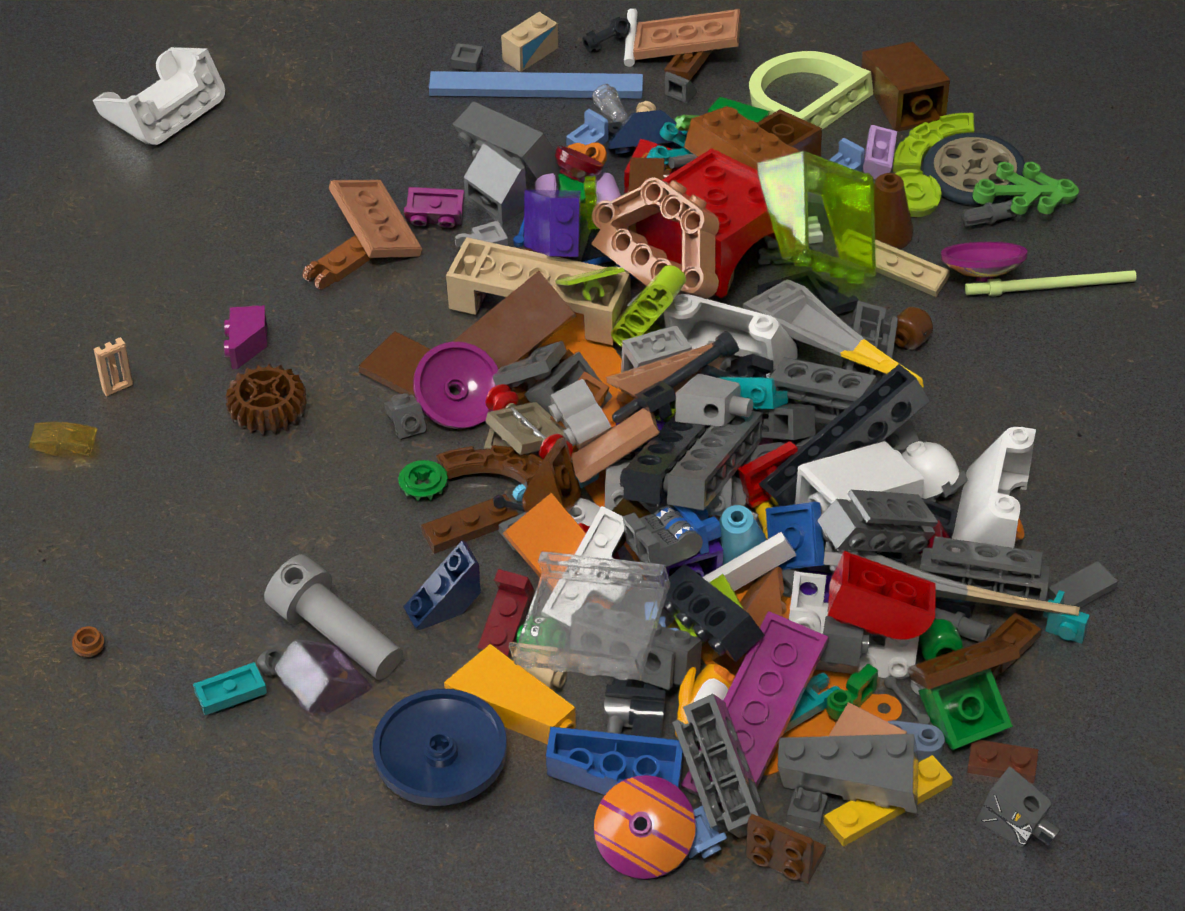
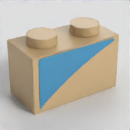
(529, 41)

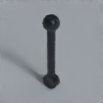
(499, 502)

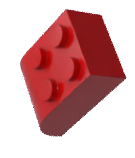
(880, 598)

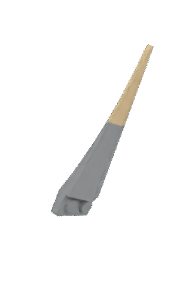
(952, 589)

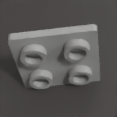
(653, 347)

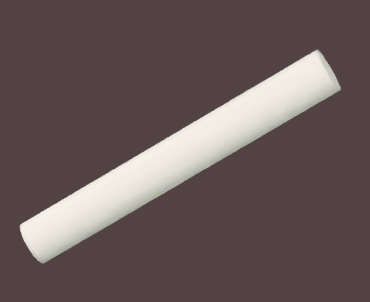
(629, 59)

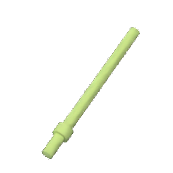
(995, 287)

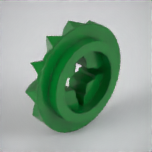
(421, 471)

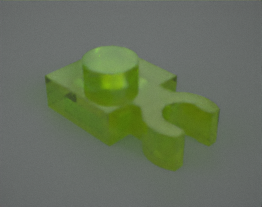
(592, 200)

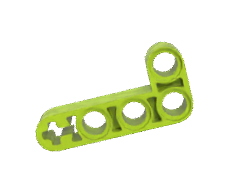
(649, 305)

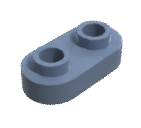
(925, 747)

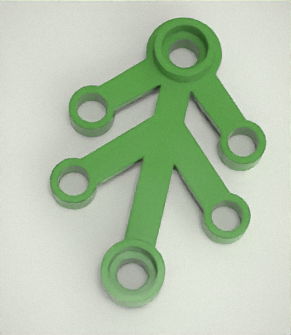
(1061, 190)

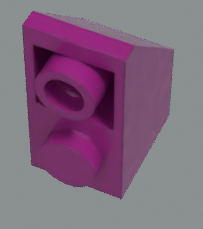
(246, 333)

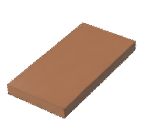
(687, 34)
(375, 218)

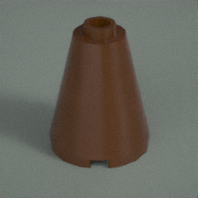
(892, 211)

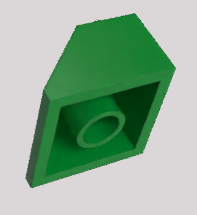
(966, 708)

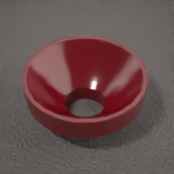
(576, 164)

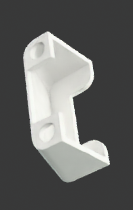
(810, 611)

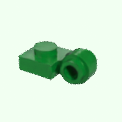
(859, 687)

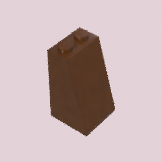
(907, 85)

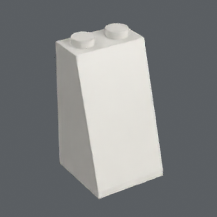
(865, 468)

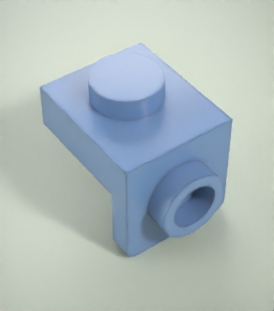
(593, 130)
(849, 155)
(706, 839)

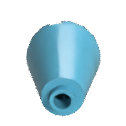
(739, 532)

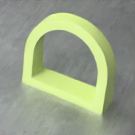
(853, 87)

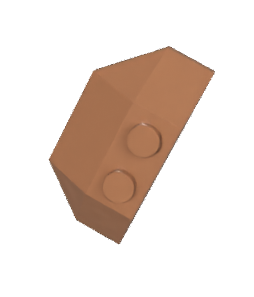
(642, 377)

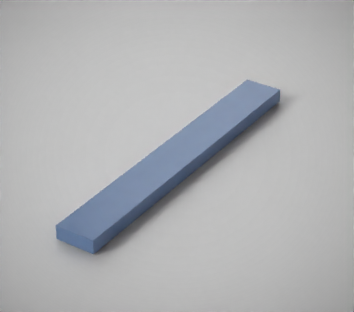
(532, 84)

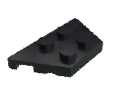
(823, 290)

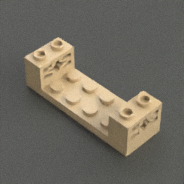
(501, 269)

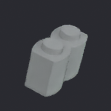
(579, 414)

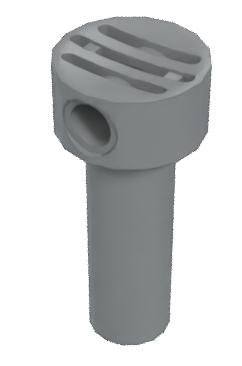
(303, 593)

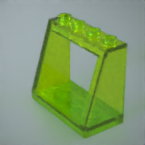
(848, 205)

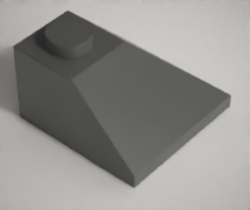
(561, 377)

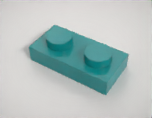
(230, 688)

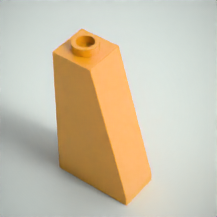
(514, 694)

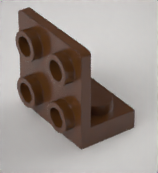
(783, 849)

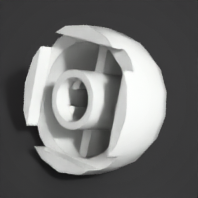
(934, 464)

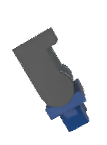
(671, 534)

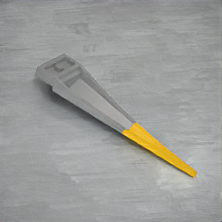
(813, 323)

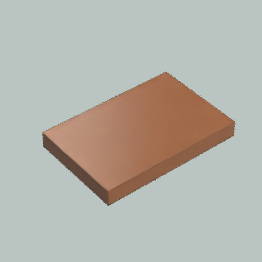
(614, 444)

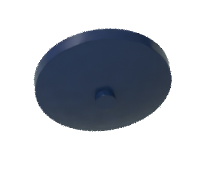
(439, 747)

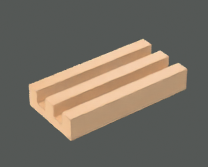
(109, 352)

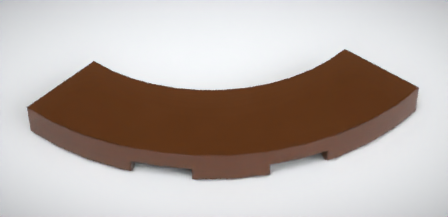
(496, 460)

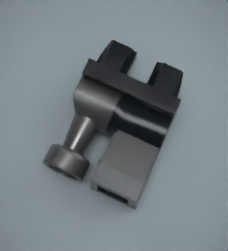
(635, 708)

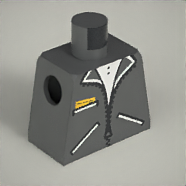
(1017, 811)

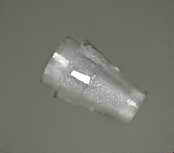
(609, 102)

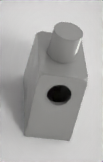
(711, 401)

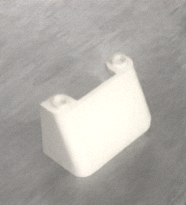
(185, 91)
(754, 332)
(985, 507)

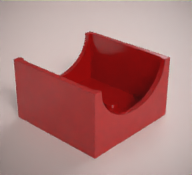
(730, 194)

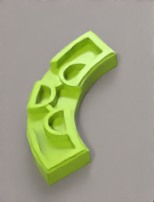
(915, 147)

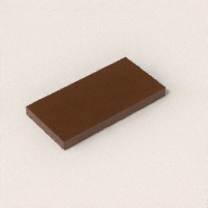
(520, 322)

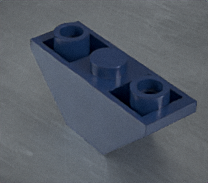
(641, 126)
(447, 590)

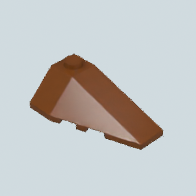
(760, 598)

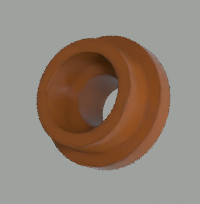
(88, 641)

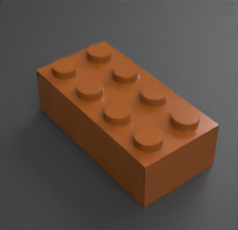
(735, 137)

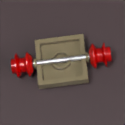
(524, 426)

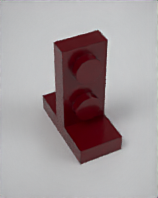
(508, 611)

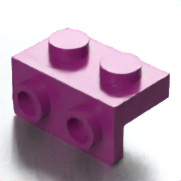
(434, 206)

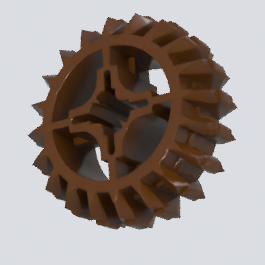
(266, 406)

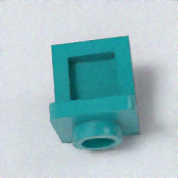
(1064, 625)

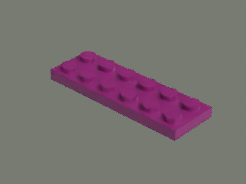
(769, 689)

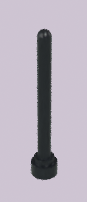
(723, 346)

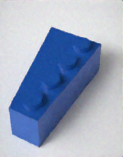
(605, 759)

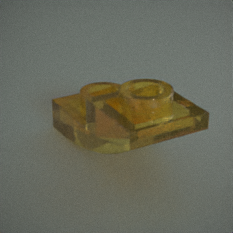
(52, 436)

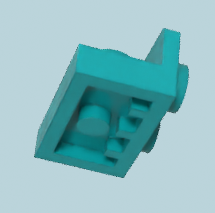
(761, 391)

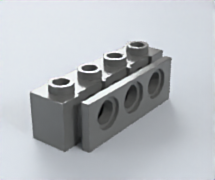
(870, 324)
(819, 390)
(879, 522)
(996, 573)
(671, 657)
(724, 758)

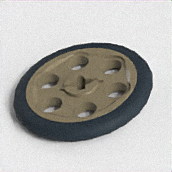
(981, 164)

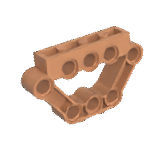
(638, 204)

